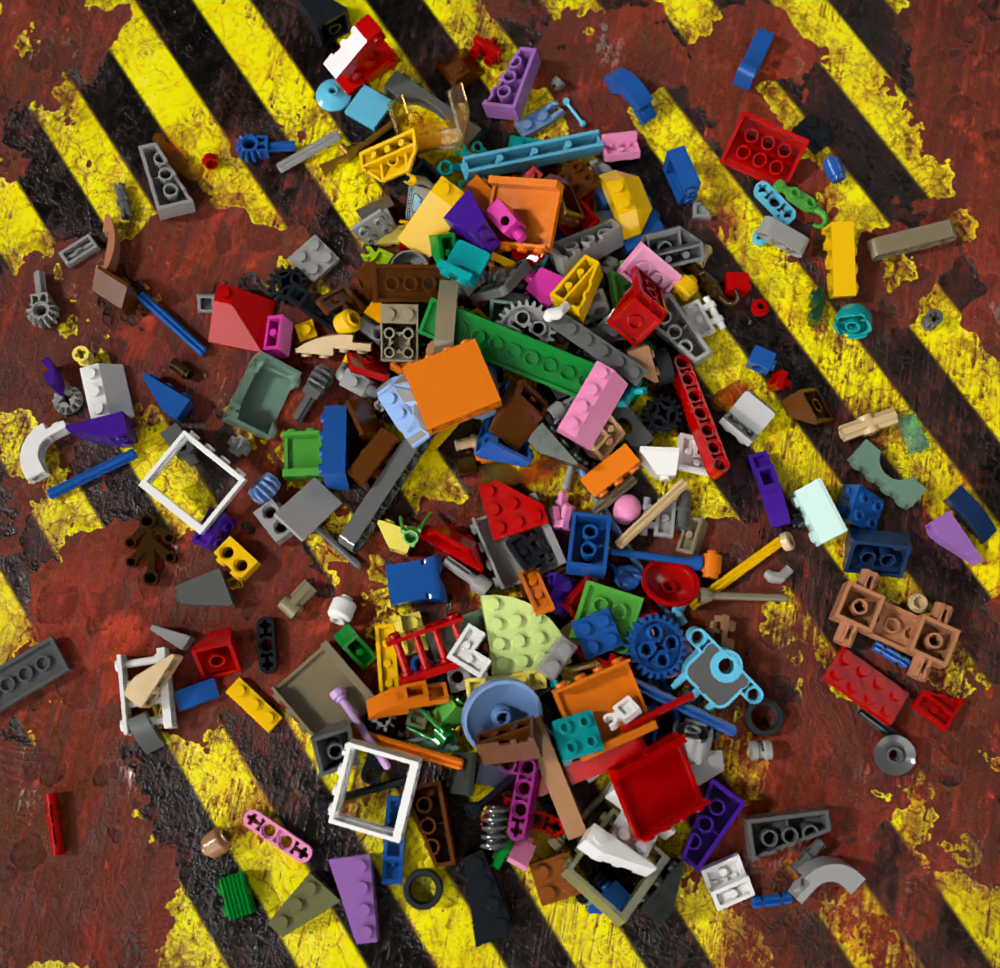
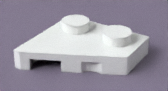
(711, 767)

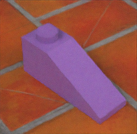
(950, 535)

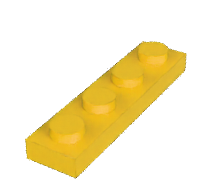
(386, 658)

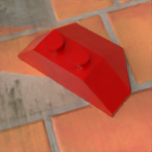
(453, 544)

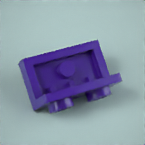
(558, 588)

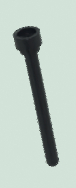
(324, 800)
(475, 808)

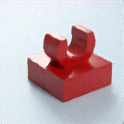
(778, 381)

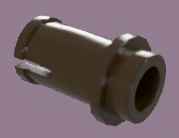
(185, 371)

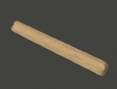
(651, 513)

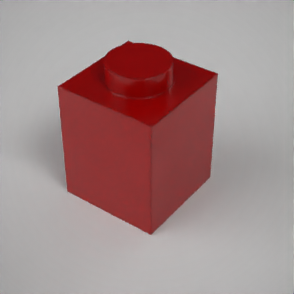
(736, 280)

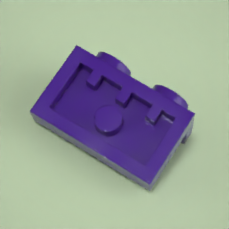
(217, 532)

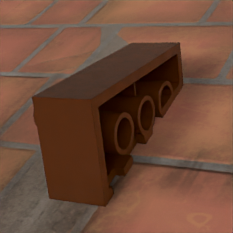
(435, 823)

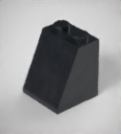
(325, 19)

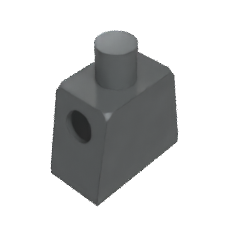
(188, 454)

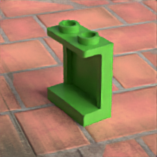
(301, 454)

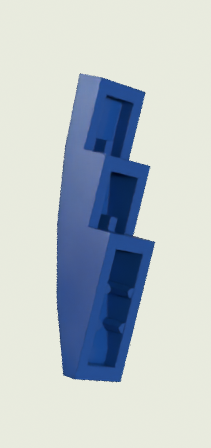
(393, 852)

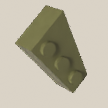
(305, 903)

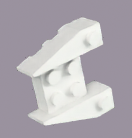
(618, 845)

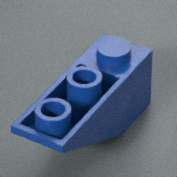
(170, 401)

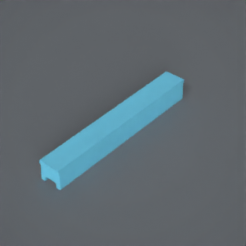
(536, 153)

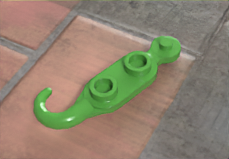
(802, 201)

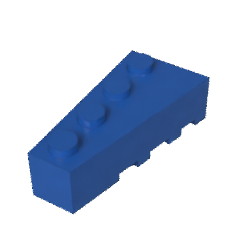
(335, 447)

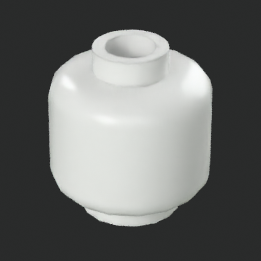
(341, 609)

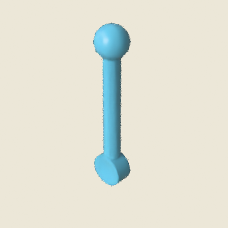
(566, 102)

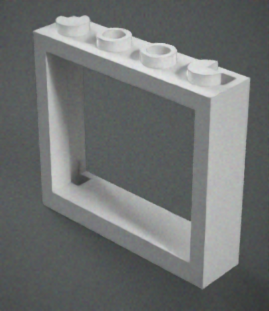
(147, 485)
(339, 790)

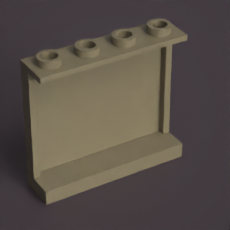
(309, 686)

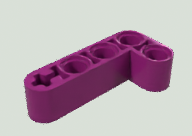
(520, 798)

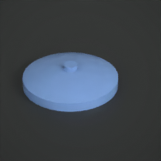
(496, 704)

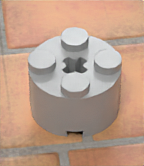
(698, 739)

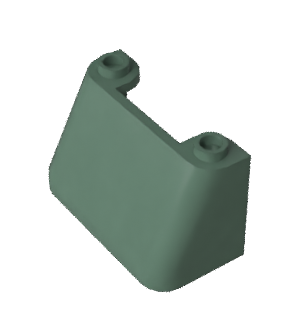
(261, 395)

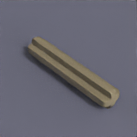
(614, 494)

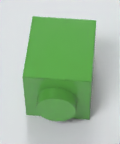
(450, 713)

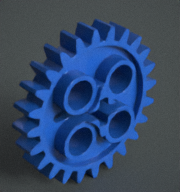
(641, 637)

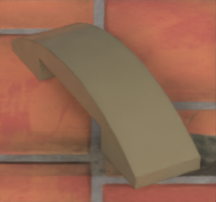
(446, 315)

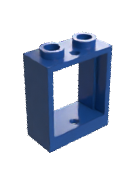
(681, 175)

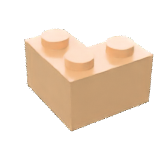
(607, 440)

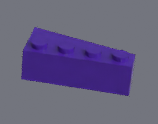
(711, 824)

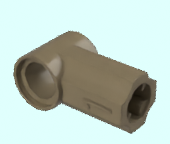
(294, 603)

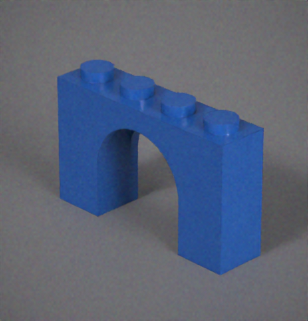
(652, 224)

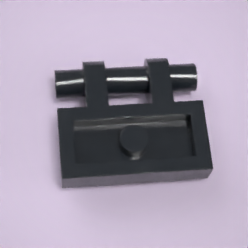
(525, 554)

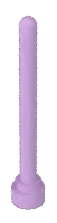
(339, 695)

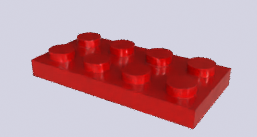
(865, 686)

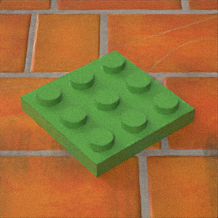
(622, 606)

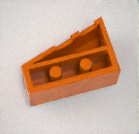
(611, 471)

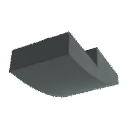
(145, 733)

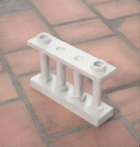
(165, 698)

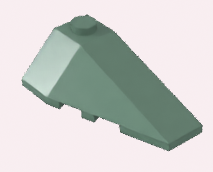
(474, 618)

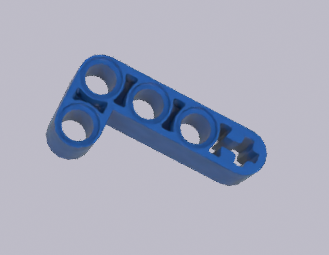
(753, 59)

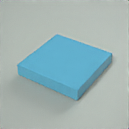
(368, 107)

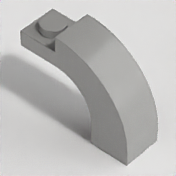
(824, 870)

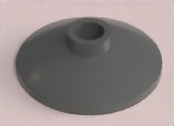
(901, 762)

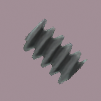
(495, 827)

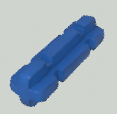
(891, 654)
(771, 900)

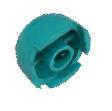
(854, 321)

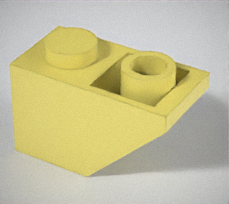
(393, 537)

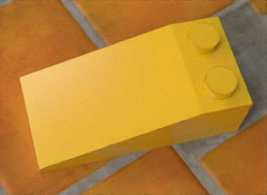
(429, 217)

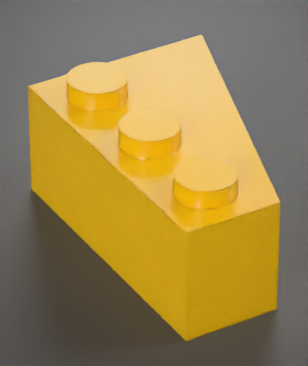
(579, 288)

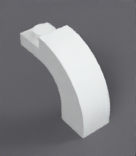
(34, 449)

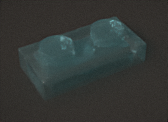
(912, 434)

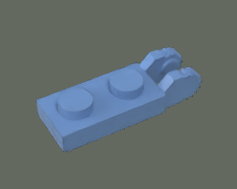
(538, 120)

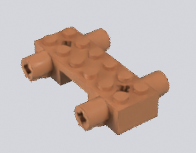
(894, 625)

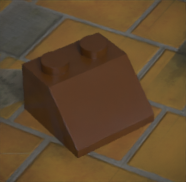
(364, 418)

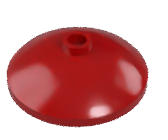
(670, 583)

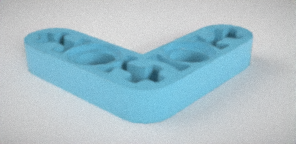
(761, 197)

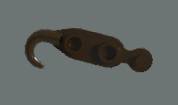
(710, 285)

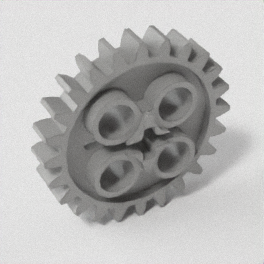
(534, 316)

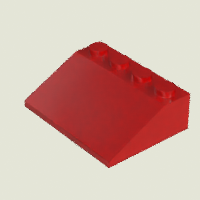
(763, 150)

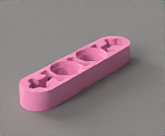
(276, 839)

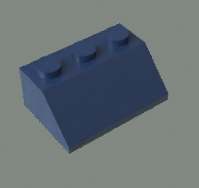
(876, 550)

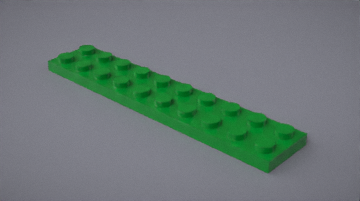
(515, 350)

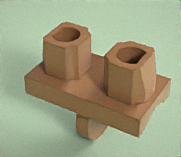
(719, 630)

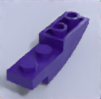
(770, 489)

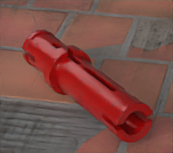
(54, 823)

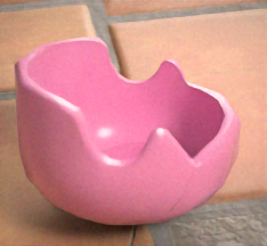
(626, 509)

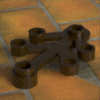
(150, 546)

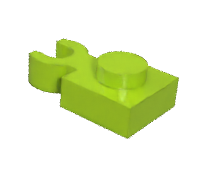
(380, 256)

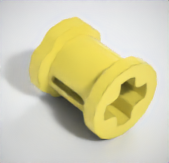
(78, 354)

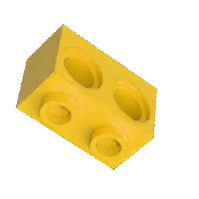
(239, 556)

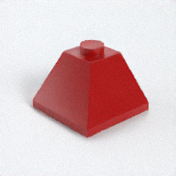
(217, 654)

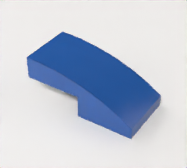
(196, 694)

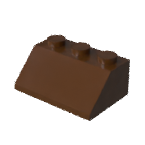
(373, 458)

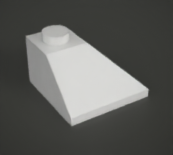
(659, 461)

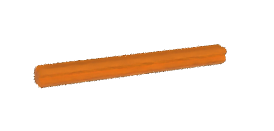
(425, 753)

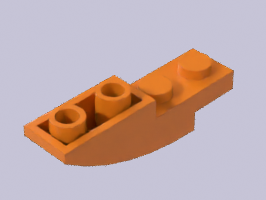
(405, 697)

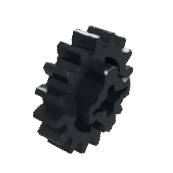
(283, 279)
(668, 410)

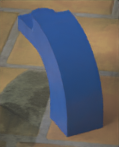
(633, 91)

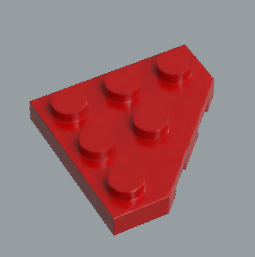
(510, 510)

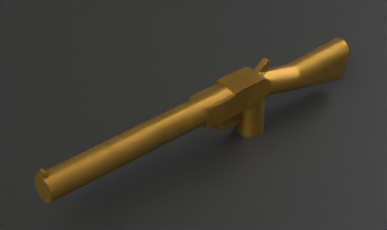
(350, 154)

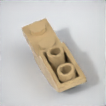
(326, 345)

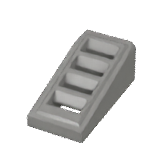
(176, 638)

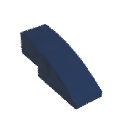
(970, 514)

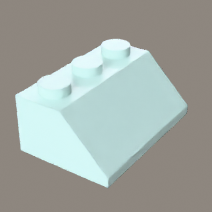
(818, 512)

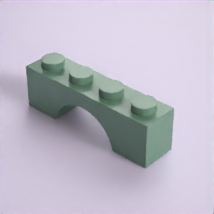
(867, 460)

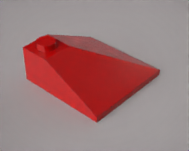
(239, 318)

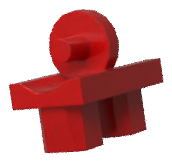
(487, 48)

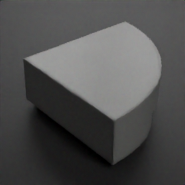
(599, 167)
(700, 212)

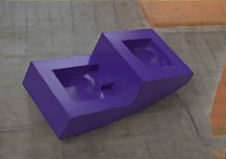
(54, 376)

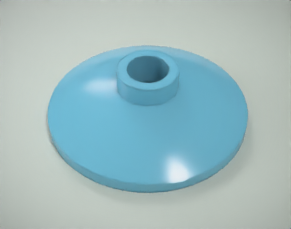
(332, 101)

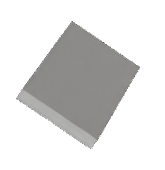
(308, 509)

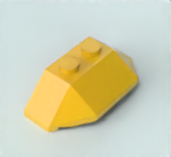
(390, 157)
(627, 201)

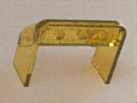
(438, 134)

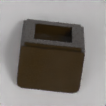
(466, 466)

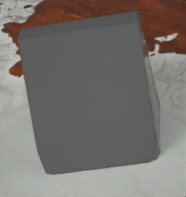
(205, 302)

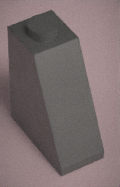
(206, 591)

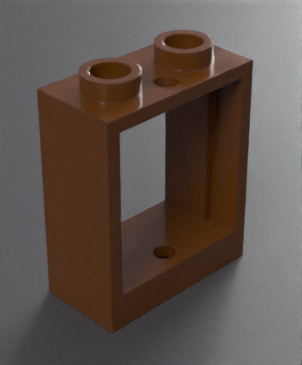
(570, 209)

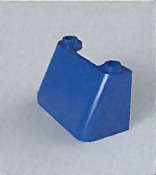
(491, 448)

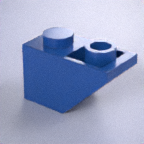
(613, 893)

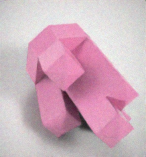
(561, 513)

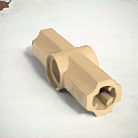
(868, 424)

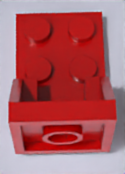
(639, 309)

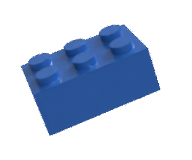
(588, 545)

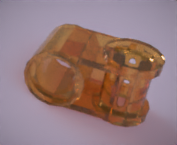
(729, 394)

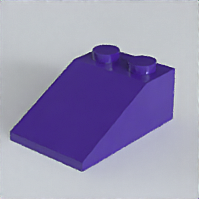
(109, 430)

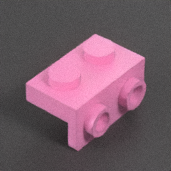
(620, 146)

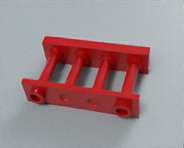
(427, 669)

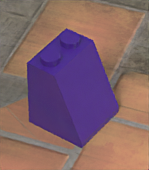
(472, 224)

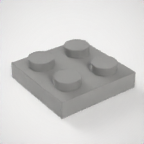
(314, 259)

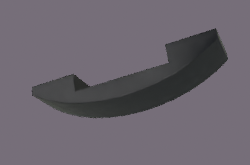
(304, 301)

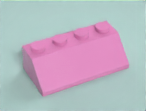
(592, 406)

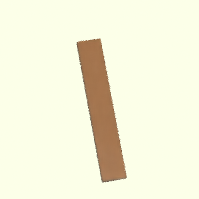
(559, 786)

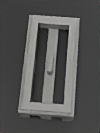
(81, 253)

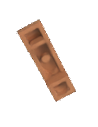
(113, 245)

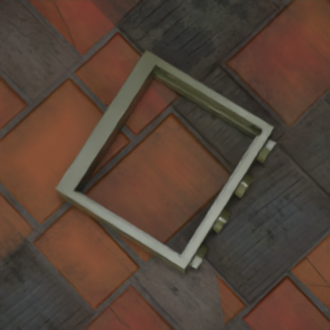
(617, 916)

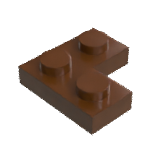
(339, 299)

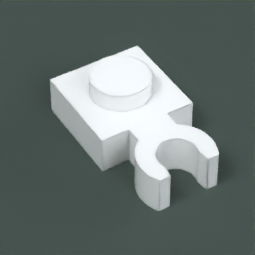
(623, 711)

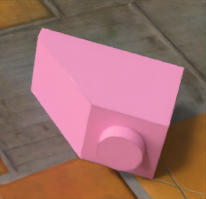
(521, 853)

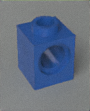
(761, 360)

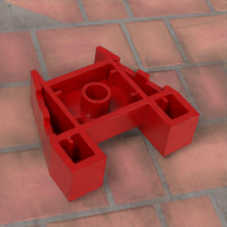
(361, 56)

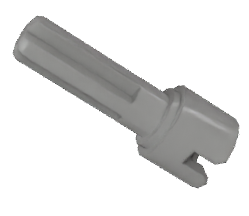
(557, 410)
(479, 583)

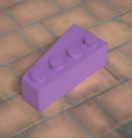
(513, 89)
(357, 891)

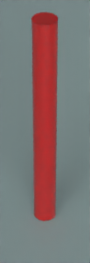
(658, 711)

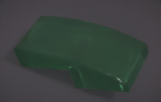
(816, 304)

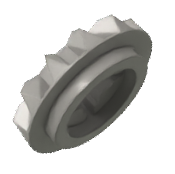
(76, 400)

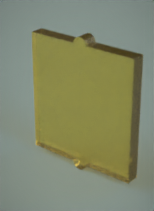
(495, 471)

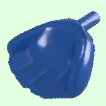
(626, 576)

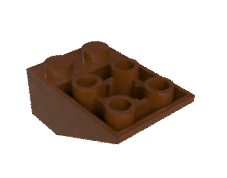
(518, 415)

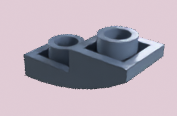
(491, 776)

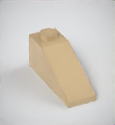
(148, 685)

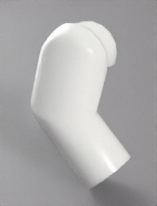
(556, 312)

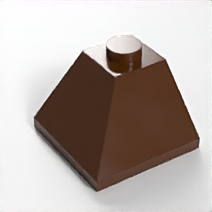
(460, 68)
(807, 406)

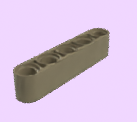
(911, 240)

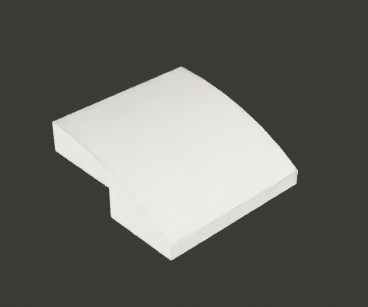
(727, 881)

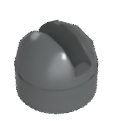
(558, 82)

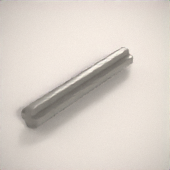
(308, 151)

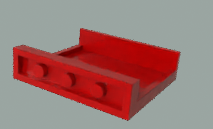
(657, 787)

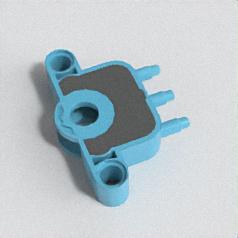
(704, 674)

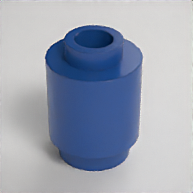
(834, 169)

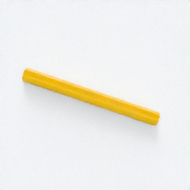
(741, 569)

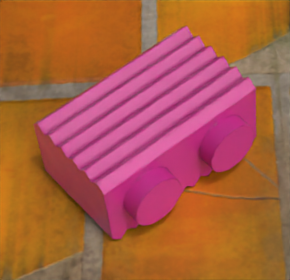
(278, 336)

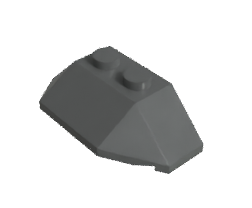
(675, 245)

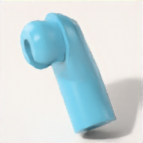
(679, 616)

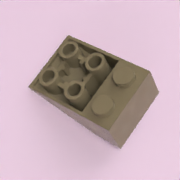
(400, 332)

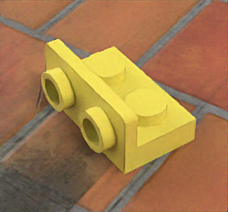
(407, 623)

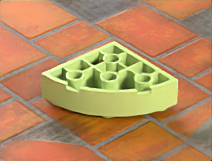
(515, 634)

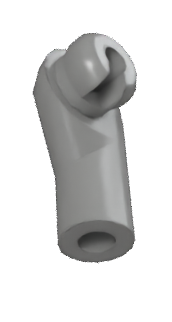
(778, 577)

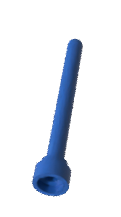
(694, 562)

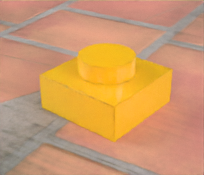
(306, 331)

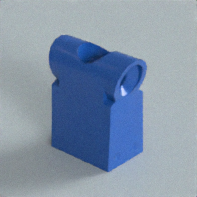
(416, 582)

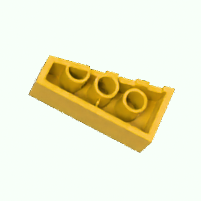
(841, 259)

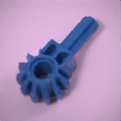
(261, 148)

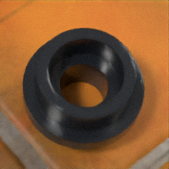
(797, 521)

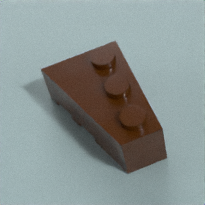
(510, 742)

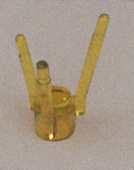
(570, 671)

